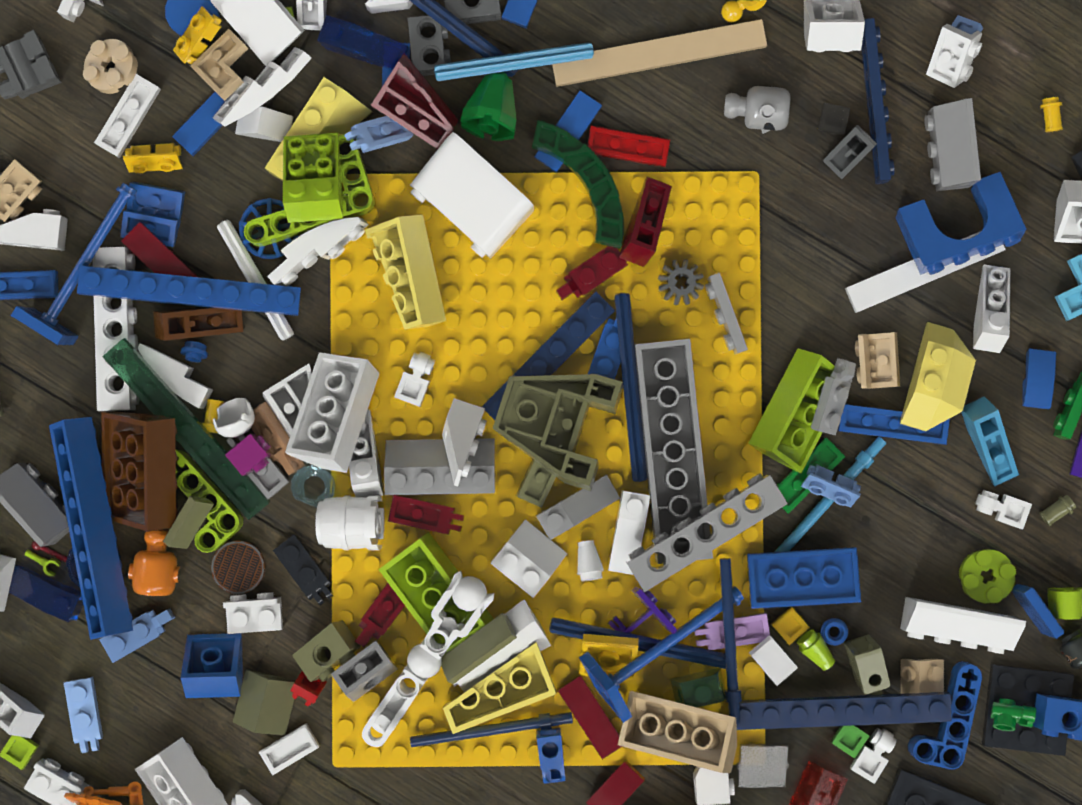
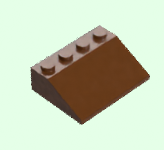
(140, 469)

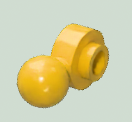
(733, 10)

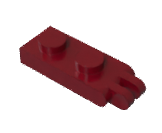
(423, 515)

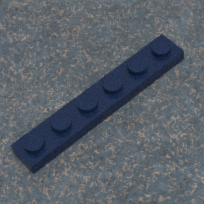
(877, 112)
(559, 345)

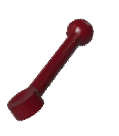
(35, 546)

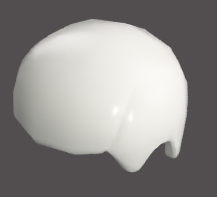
(234, 418)

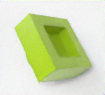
(19, 751)

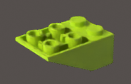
(312, 177)

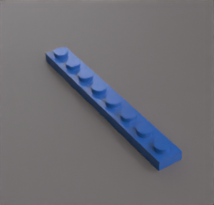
(188, 290)

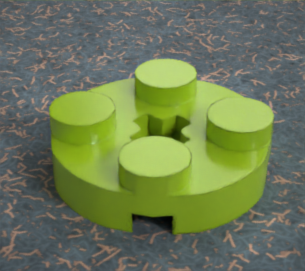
(993, 590)

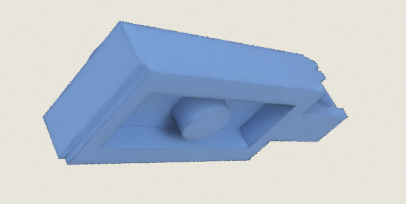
(145, 629)

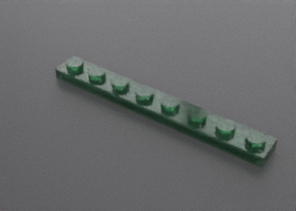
(190, 431)

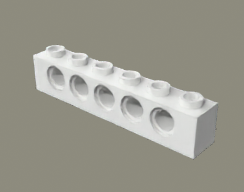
(104, 318)

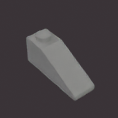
(577, 507)

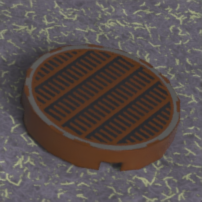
(238, 567)

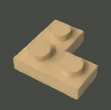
(215, 64)

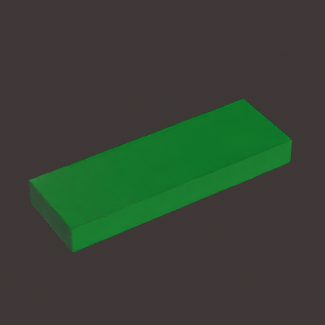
(826, 456)

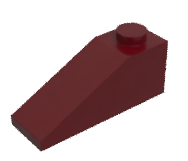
(646, 222)

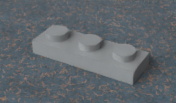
(725, 314)

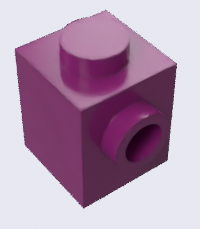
(250, 454)

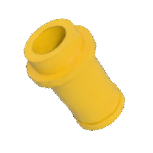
(1052, 114)
(211, 412)

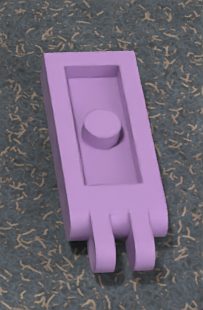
(748, 630)

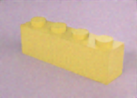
(327, 111)
(409, 270)
(508, 688)

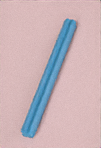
(513, 61)

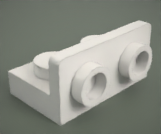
(954, 55)
(253, 614)
(52, 782)

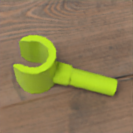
(43, 562)

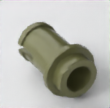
(1058, 510)

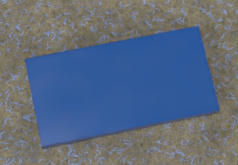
(803, 578)

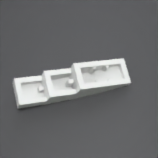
(257, 92)

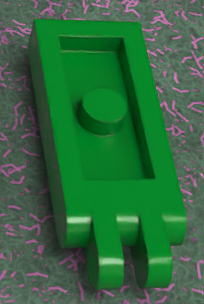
(1067, 421)

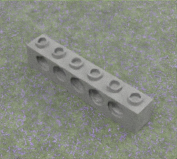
(769, 501)

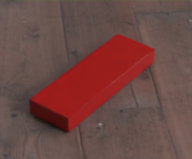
(628, 146)

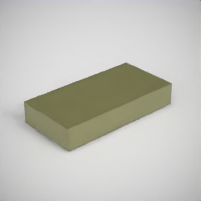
(188, 522)

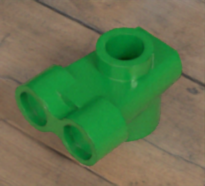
(1007, 714)

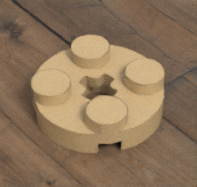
(97, 60)

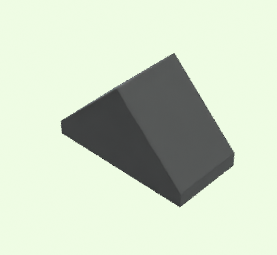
(849, 152)

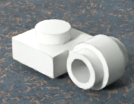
(413, 387)
(1010, 510)
(869, 761)

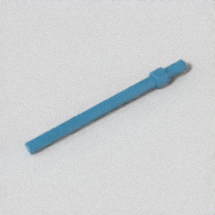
(863, 460)

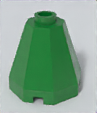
(491, 109)

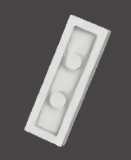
(127, 116)

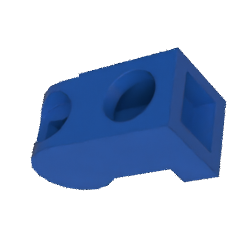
(551, 755)

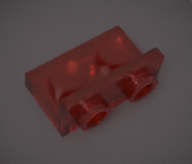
(818, 787)

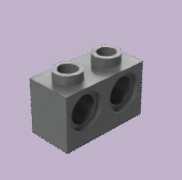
(423, 46)

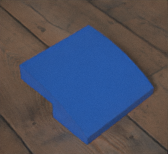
(157, 209)

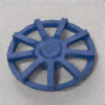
(252, 208)

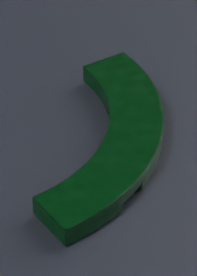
(592, 174)

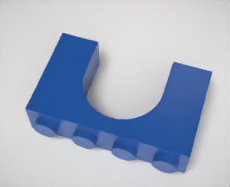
(935, 250)

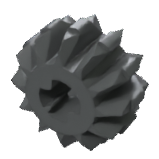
(671, 281)

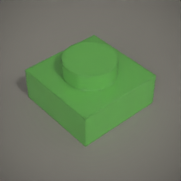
(850, 739)

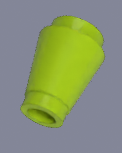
(815, 648)

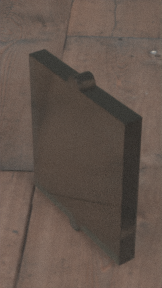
(762, 765)

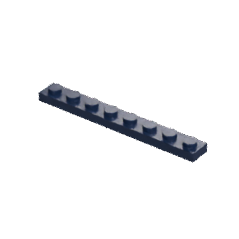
(845, 710)

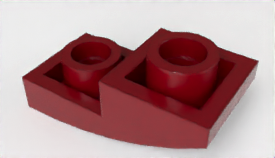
(618, 786)

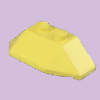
(938, 379)

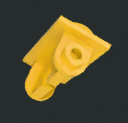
(202, 25)
(140, 159)

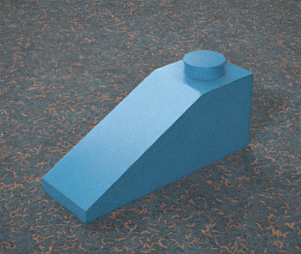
(990, 440)

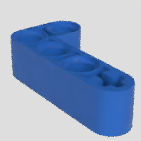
(963, 715)

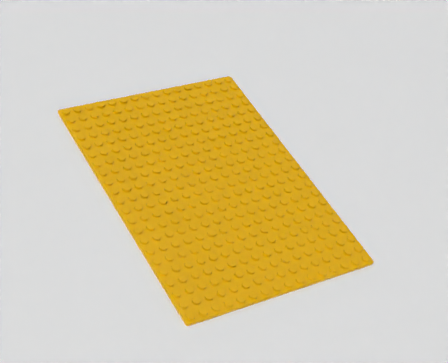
(493, 324)

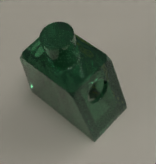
(699, 688)

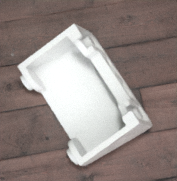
(472, 195)

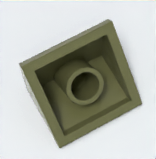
(264, 703)

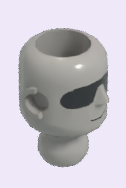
(763, 108)

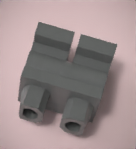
(26, 67)

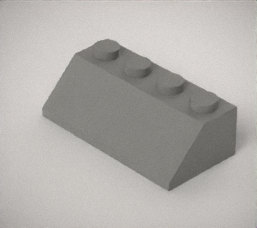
(423, 468)

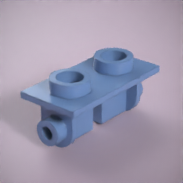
(819, 482)

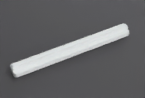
(251, 273)

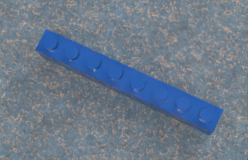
(91, 527)

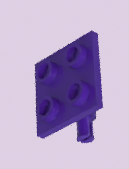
(649, 601)

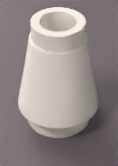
(589, 563)

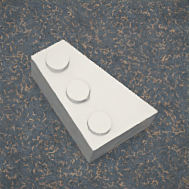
(287, 396)

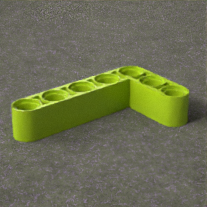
(350, 210)

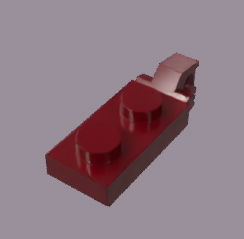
(592, 273)
(380, 615)

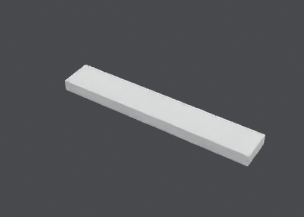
(900, 280)

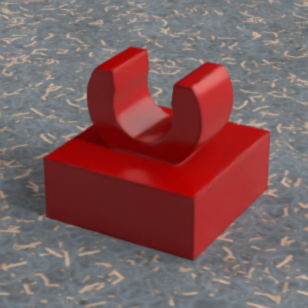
(306, 689)

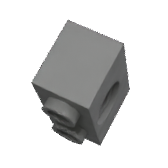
(364, 671)

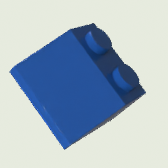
(212, 666)

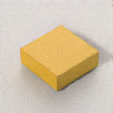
(790, 625)

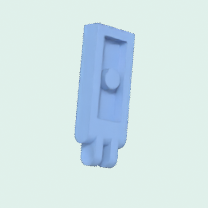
(377, 134)
(84, 713)

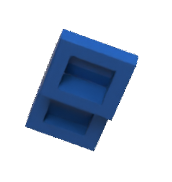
(1039, 379)

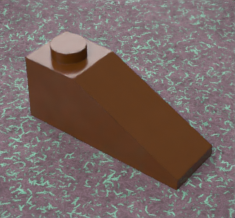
(196, 322)

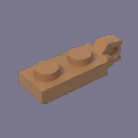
(273, 432)

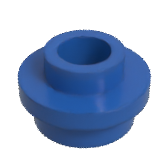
(194, 351)
(842, 631)

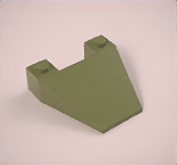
(547, 418)

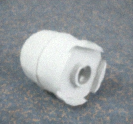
(350, 522)

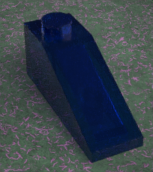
(360, 43)
(46, 594)

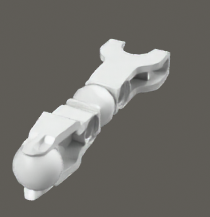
(426, 658)

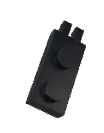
(304, 569)

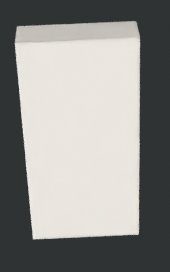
(289, 749)

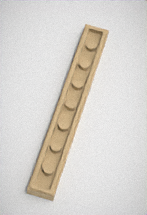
(663, 52)

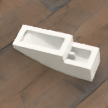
(176, 376)

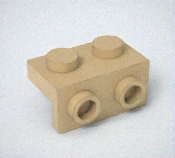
(878, 360)
(922, 676)

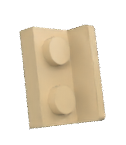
(16, 187)

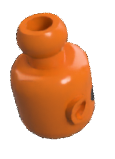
(154, 569)

